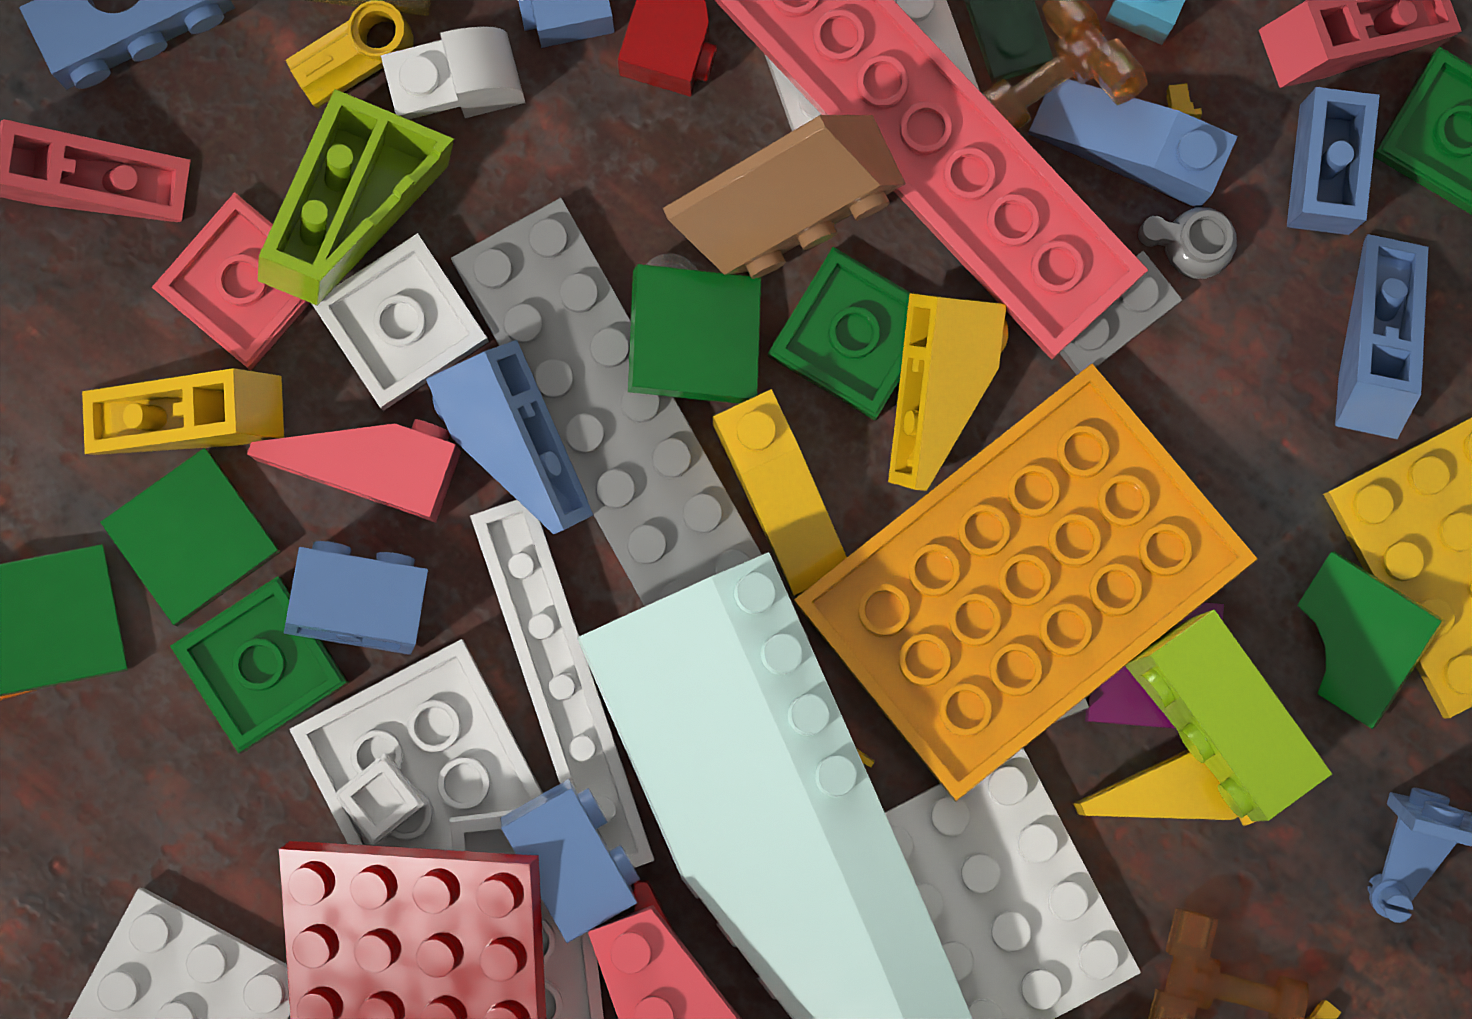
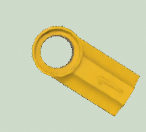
(343, 56)

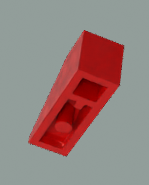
(668, 45)

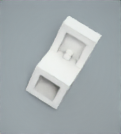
(463, 69)

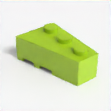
(347, 194)
(1229, 717)

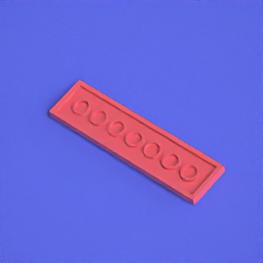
(958, 155)

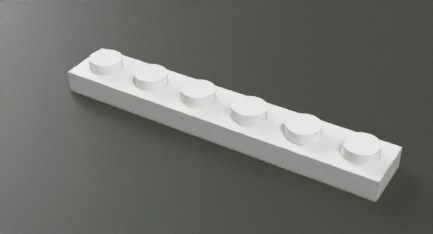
(558, 670)

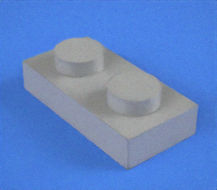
(1123, 320)

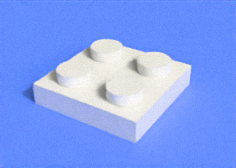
(400, 322)

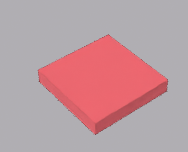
(219, 284)

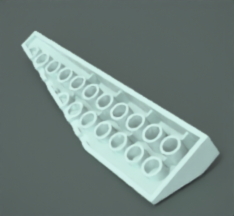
(770, 800)

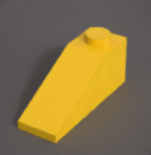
(945, 370)
(184, 413)
(780, 489)
(1169, 789)

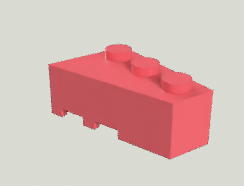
(653, 971)

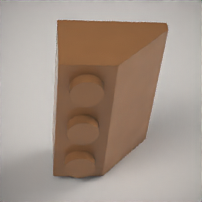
(789, 194)

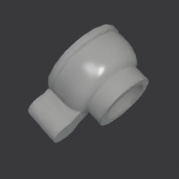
(1196, 242)

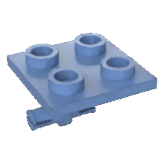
(1420, 843)

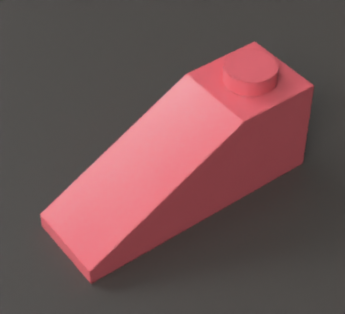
(1341, 35)
(89, 174)
(378, 463)

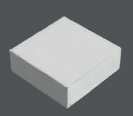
(379, 799)

